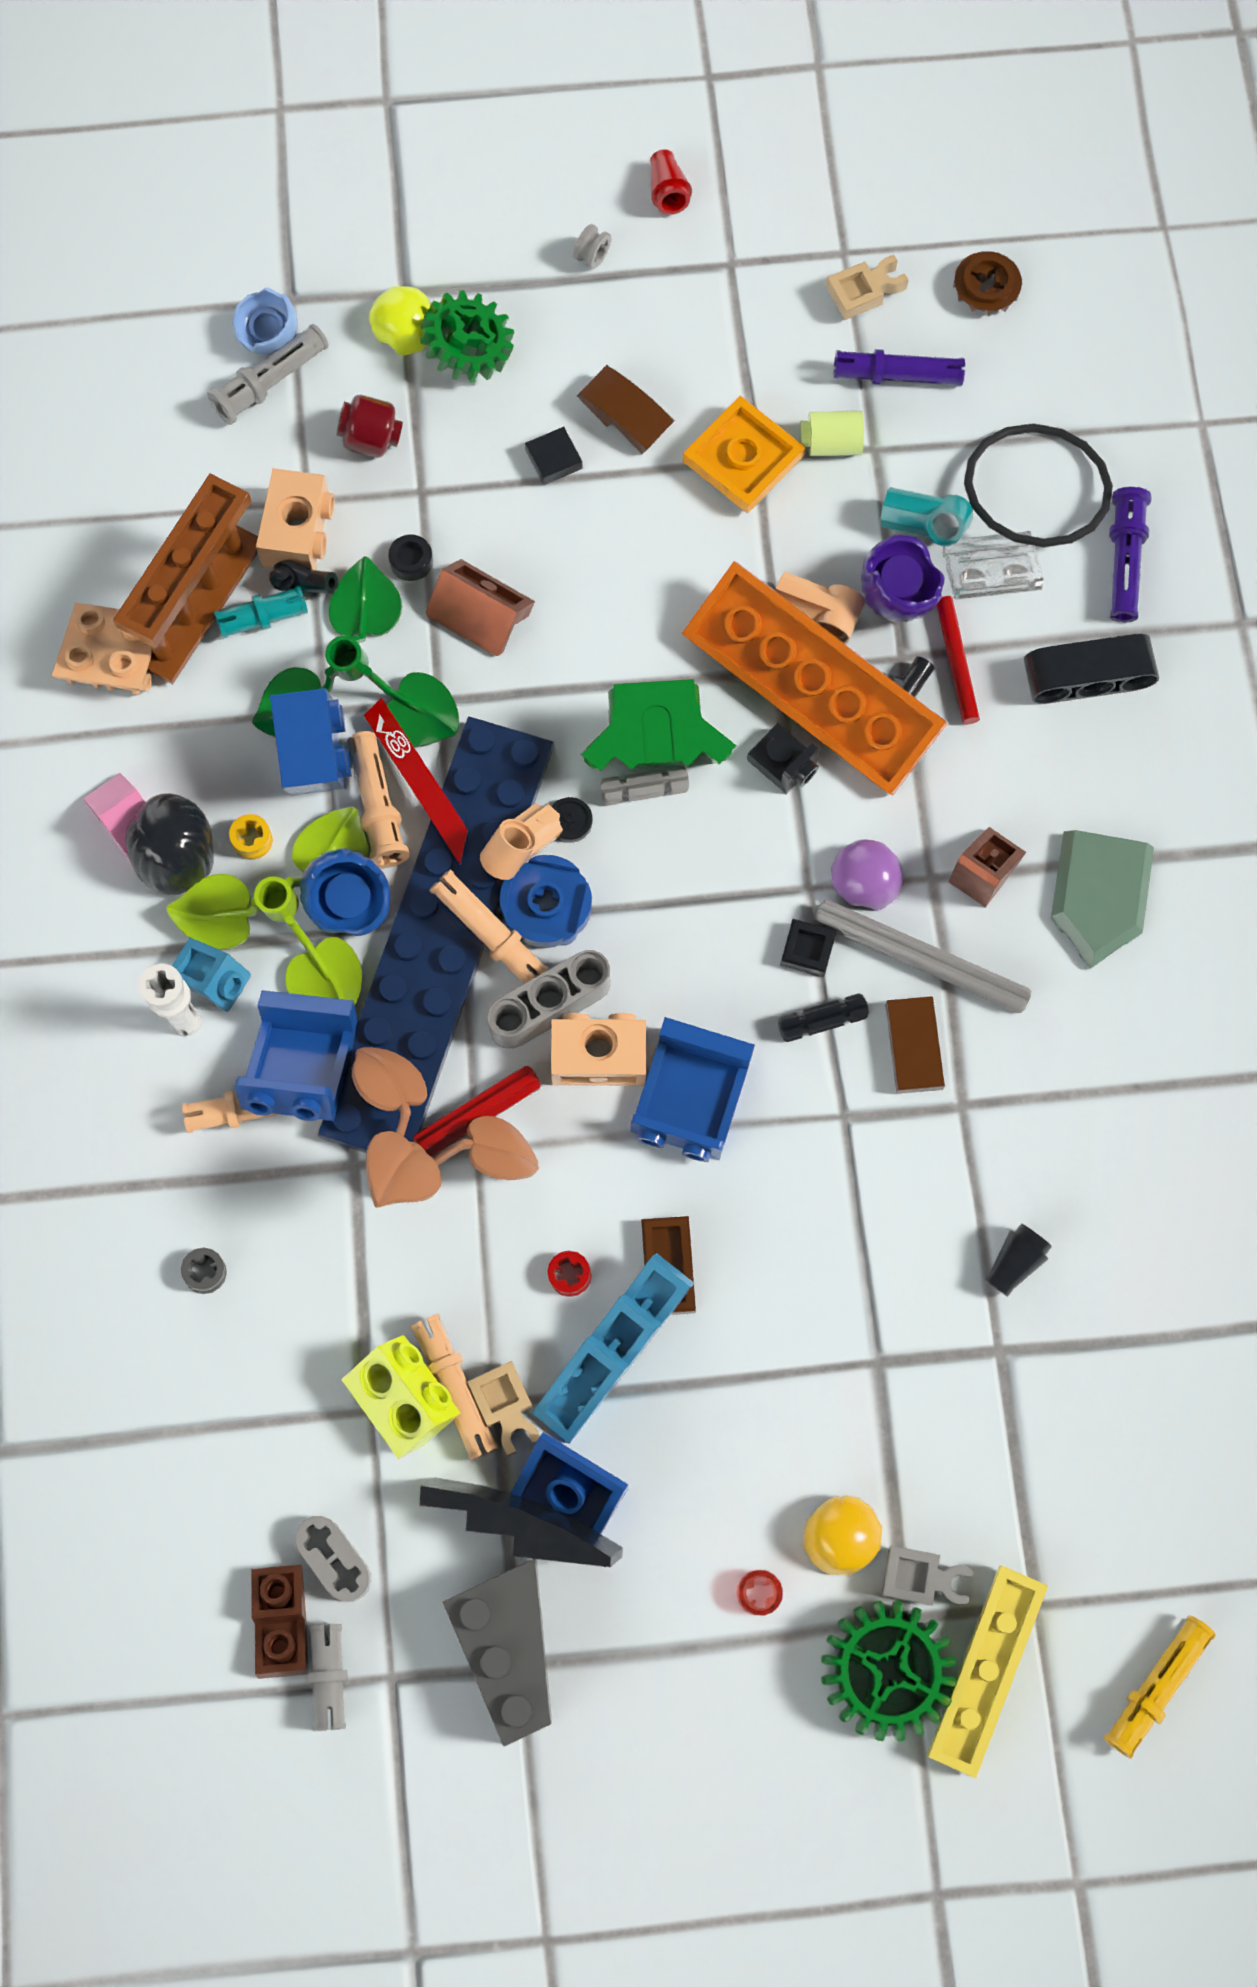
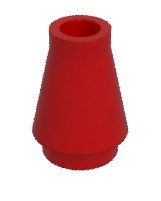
(668, 183)

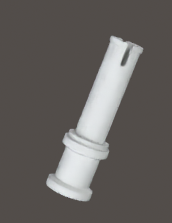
(170, 998)

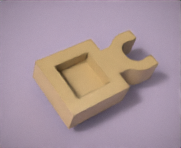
(863, 289)
(502, 1401)

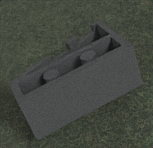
(505, 1648)

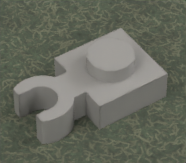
(915, 1577)

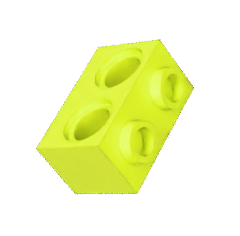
(394, 1400)

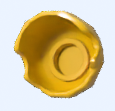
(842, 1535)

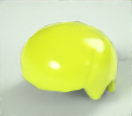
(398, 318)

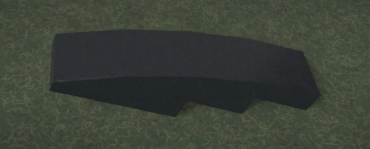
(535, 1527)

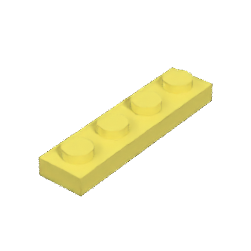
(987, 1671)

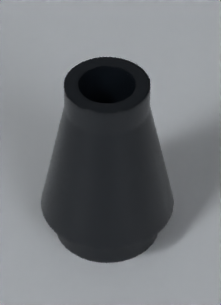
(1018, 1258)

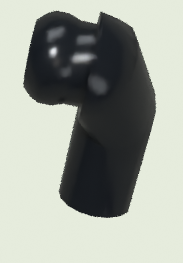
(289, 574)
(915, 675)

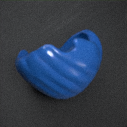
(345, 893)

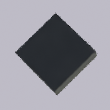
(553, 455)
(808, 948)

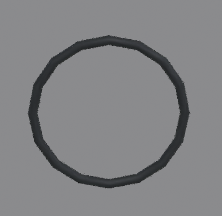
(1025, 539)

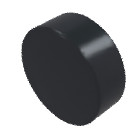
(410, 557)

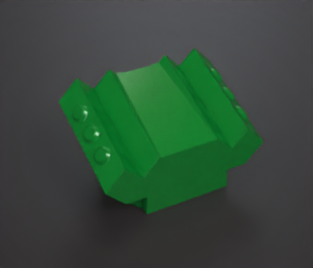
(656, 728)

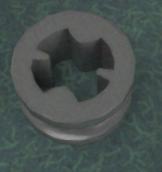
(208, 1284)

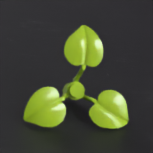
(219, 907)

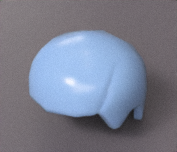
(265, 321)

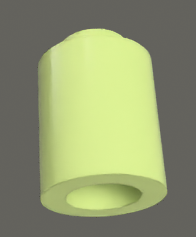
(833, 433)

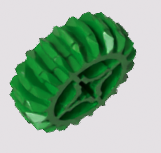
(877, 1692)

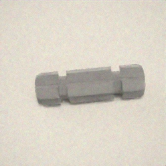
(644, 785)

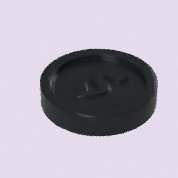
(574, 819)

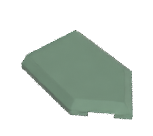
(1101, 892)

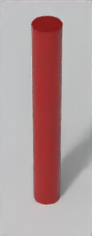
(957, 661)

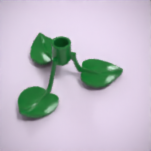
(369, 605)

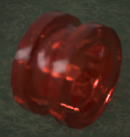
(771, 1602)

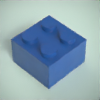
(309, 741)

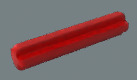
(488, 1103)

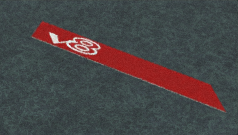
(418, 777)

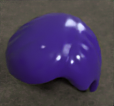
(901, 579)

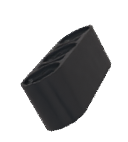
(1091, 668)

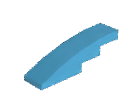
(612, 1348)

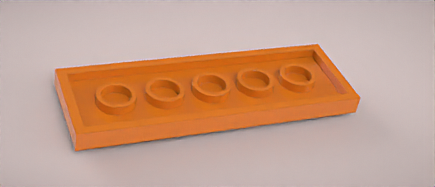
(814, 678)

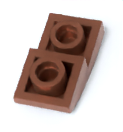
(279, 1621)

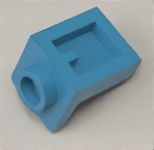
(211, 973)

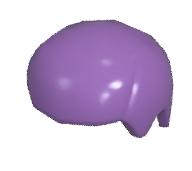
(867, 874)

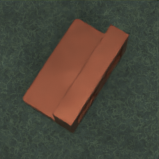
(477, 606)

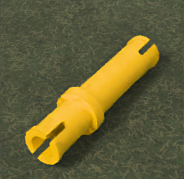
(1150, 1700)

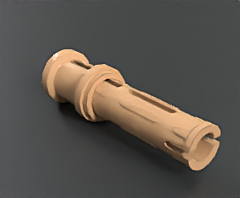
(379, 817)

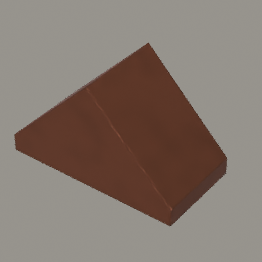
(986, 866)

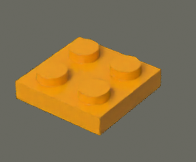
(743, 454)

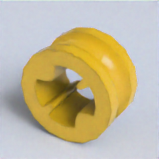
(240, 829)

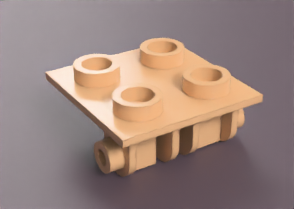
(101, 653)

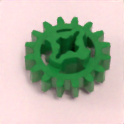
(467, 336)

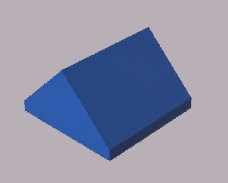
(570, 1484)

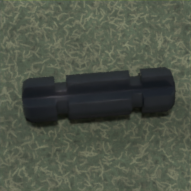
(823, 1017)

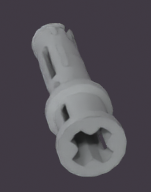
(252, 384)

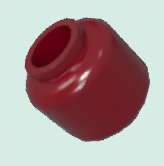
(368, 426)

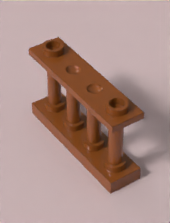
(190, 577)

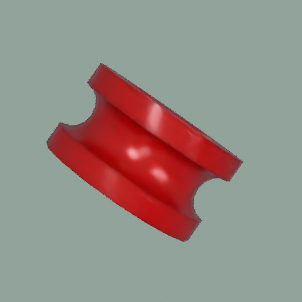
(576, 1261)

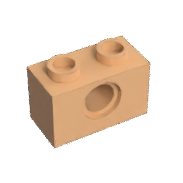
(288, 498)
(620, 1067)

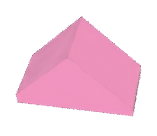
(115, 806)

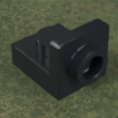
(784, 759)

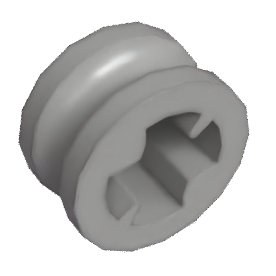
(592, 246)

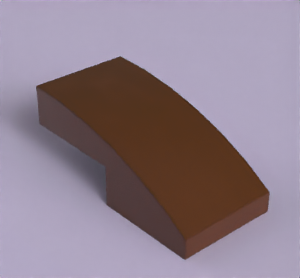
(627, 407)

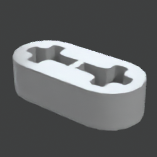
(323, 1566)

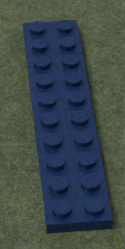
(429, 949)

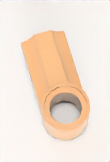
(831, 607)
(520, 840)

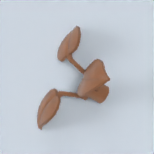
(401, 1168)

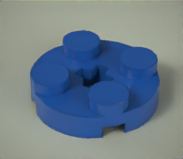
(558, 924)

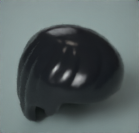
(170, 844)

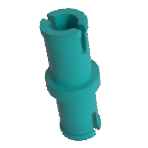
(261, 612)

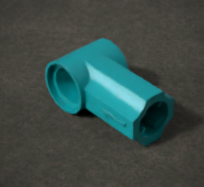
(921, 515)

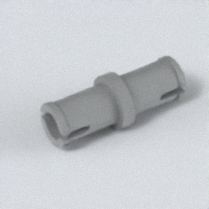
(327, 1677)

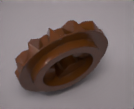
(977, 269)

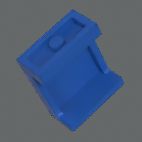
(299, 1056)
(691, 1090)

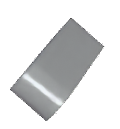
(559, 979)

